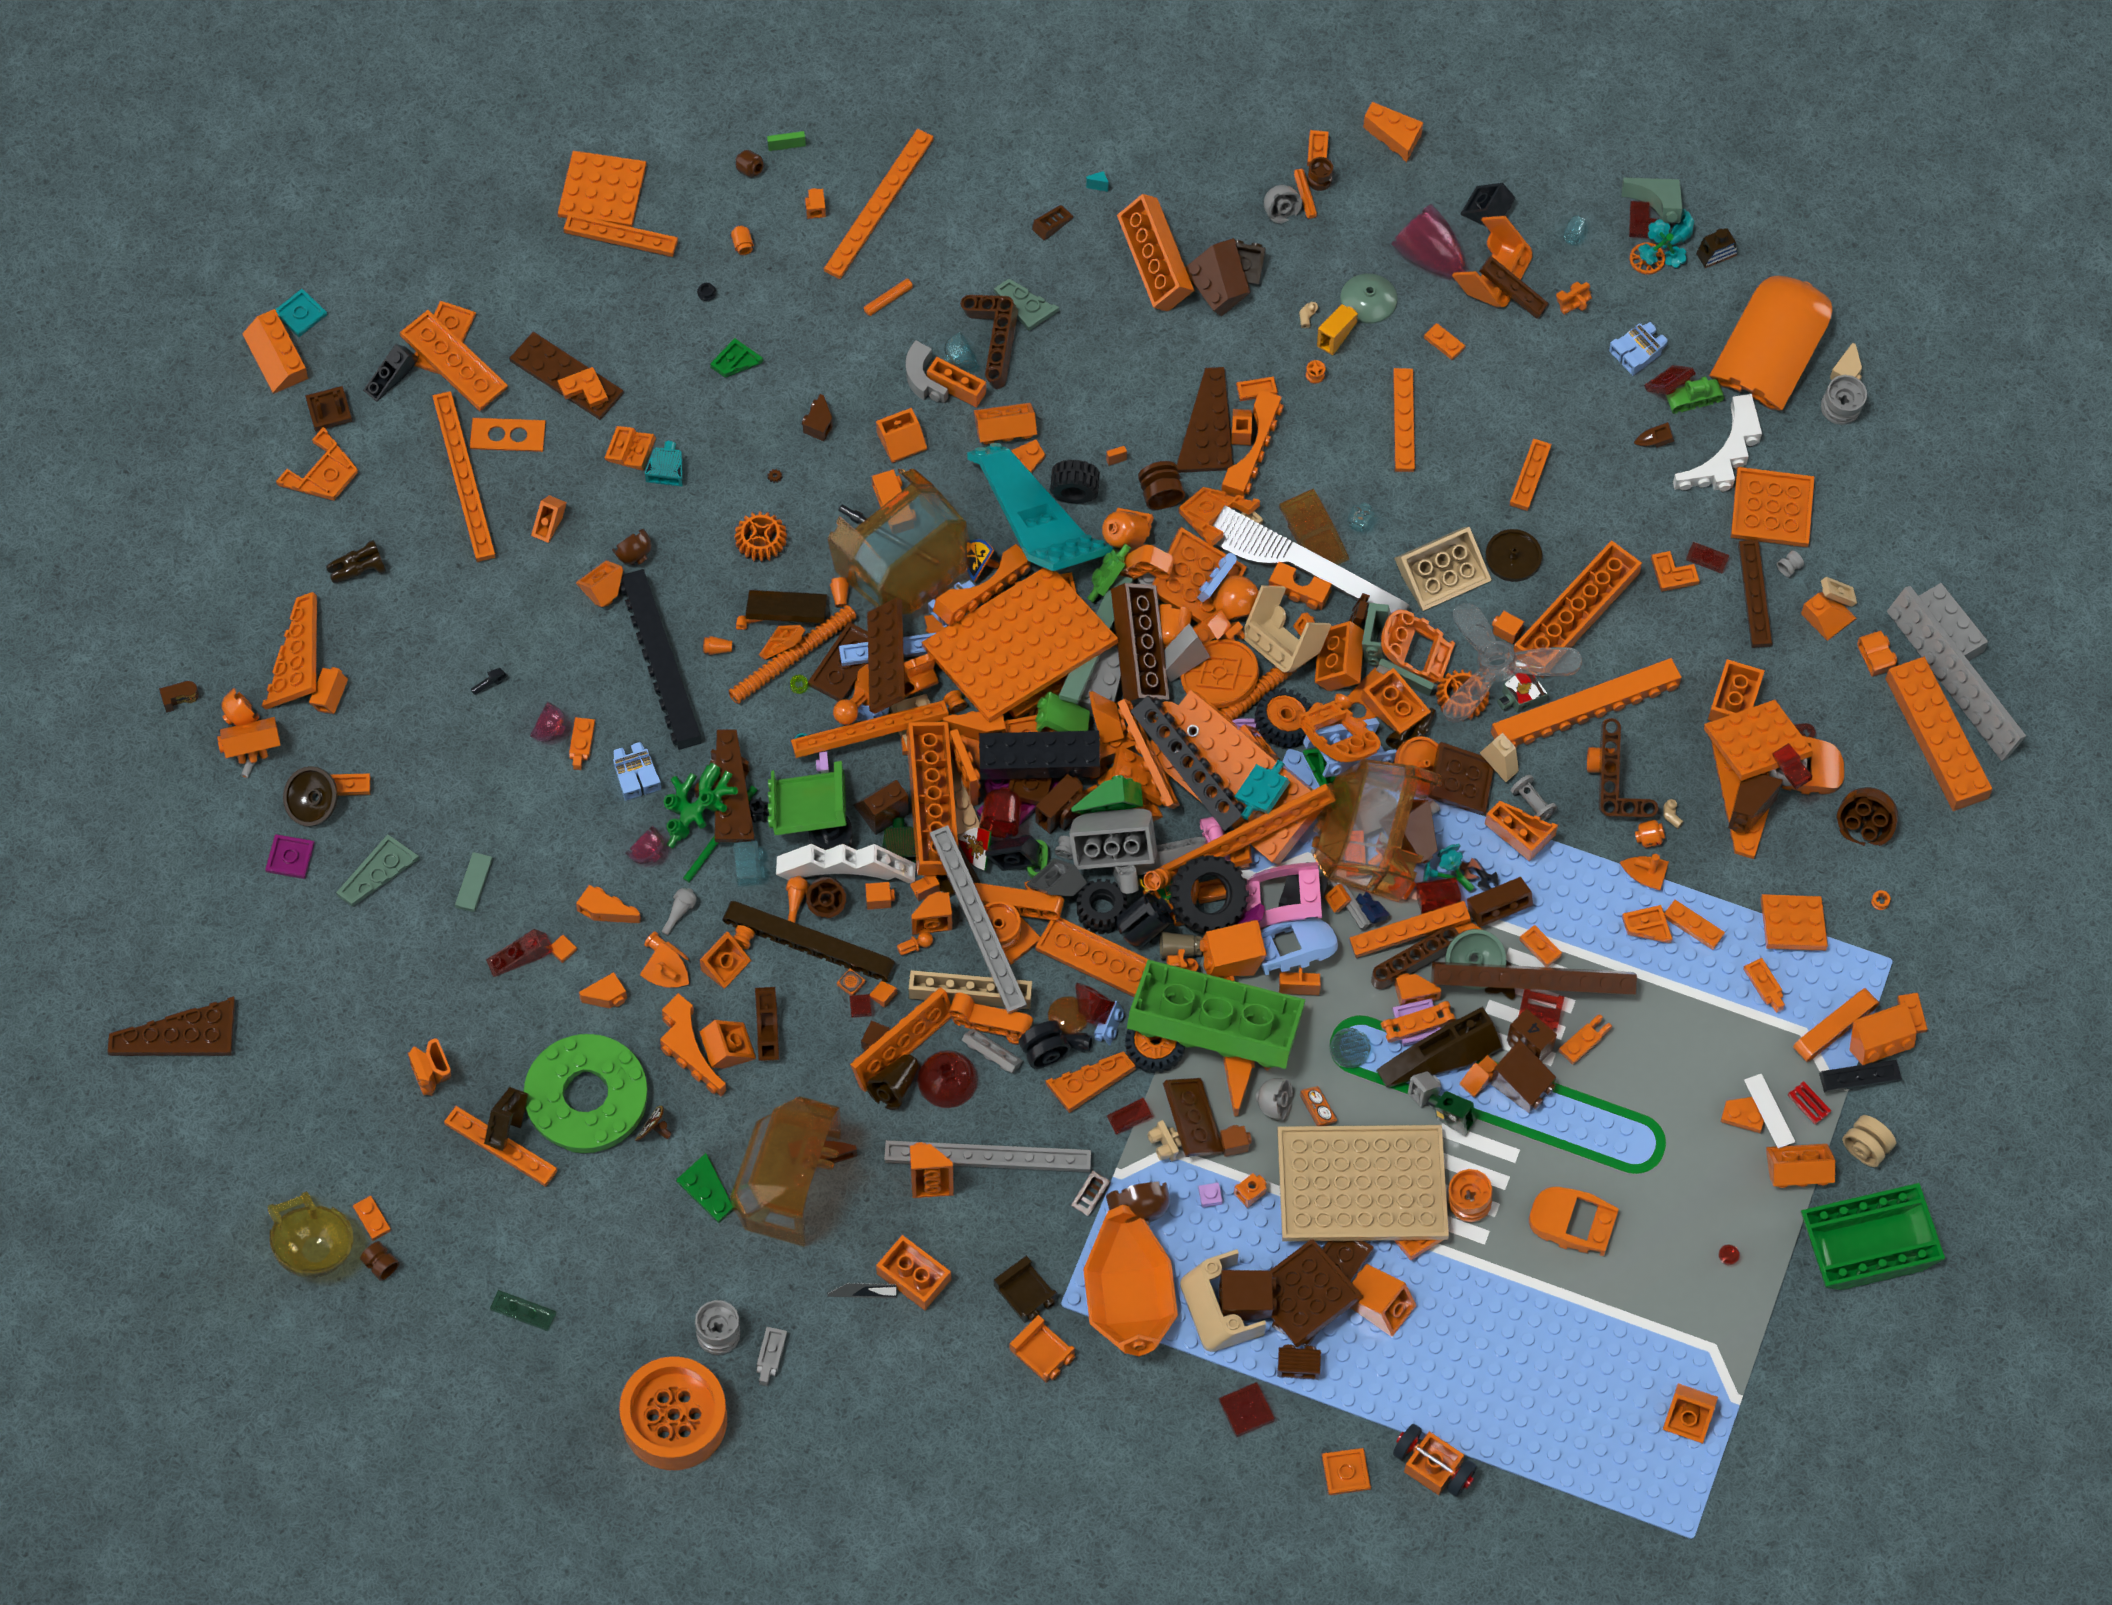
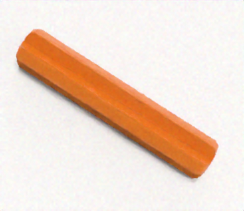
(1305, 193)
(888, 297)

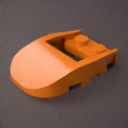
(1397, 639)
(1355, 748)
(1825, 767)
(1553, 1212)

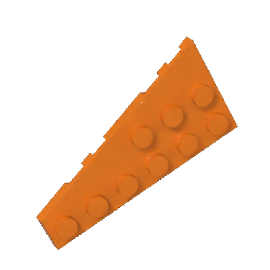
(296, 659)

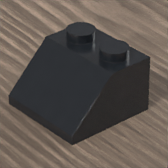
(1488, 201)
(1014, 853)

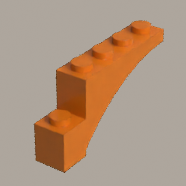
(681, 1044)

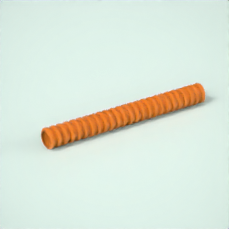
(792, 654)
(1262, 687)

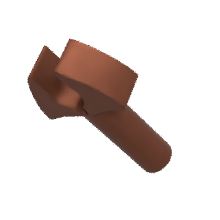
(1466, 866)

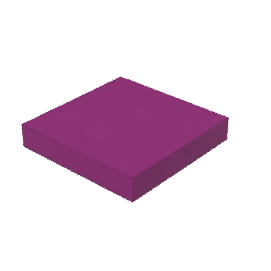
(289, 856)

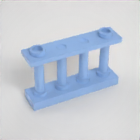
(1337, 733)

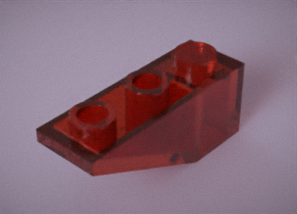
(519, 953)

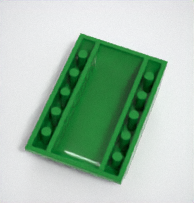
(1873, 1237)

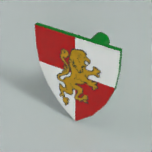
(974, 844)

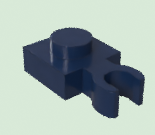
(1372, 909)

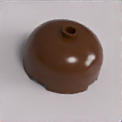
(1873, 809)
(1145, 1200)

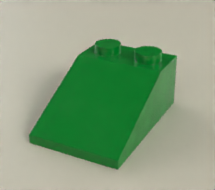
(1111, 795)

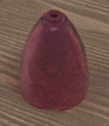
(1431, 244)

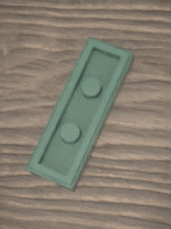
(1413, 680)
(473, 882)

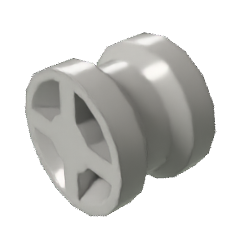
(1064, 849)

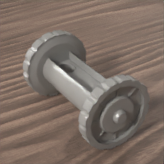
(1537, 803)

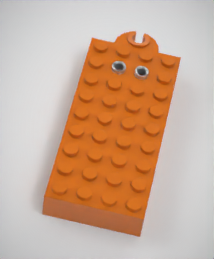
(1233, 758)

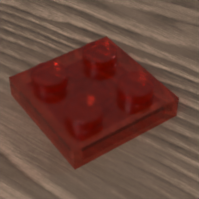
(1670, 379)
(1246, 1409)

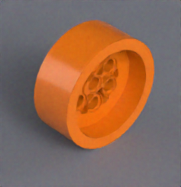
(673, 1379)

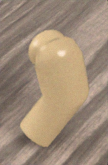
(1306, 312)
(1669, 813)

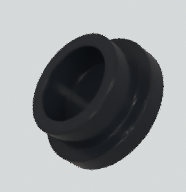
(706, 292)

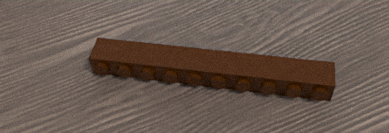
(1533, 978)

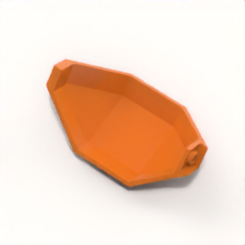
(1129, 1284)

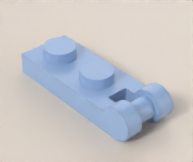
(1217, 576)

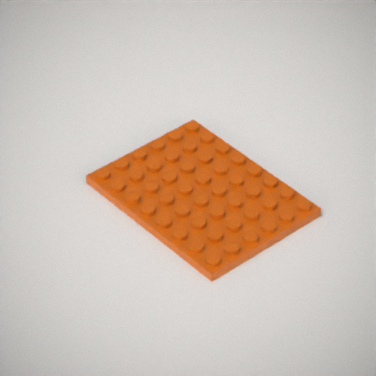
(1019, 643)

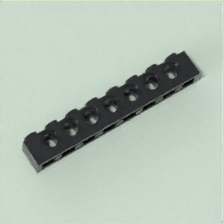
(1144, 714)

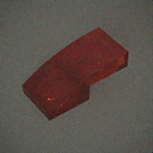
(1791, 766)

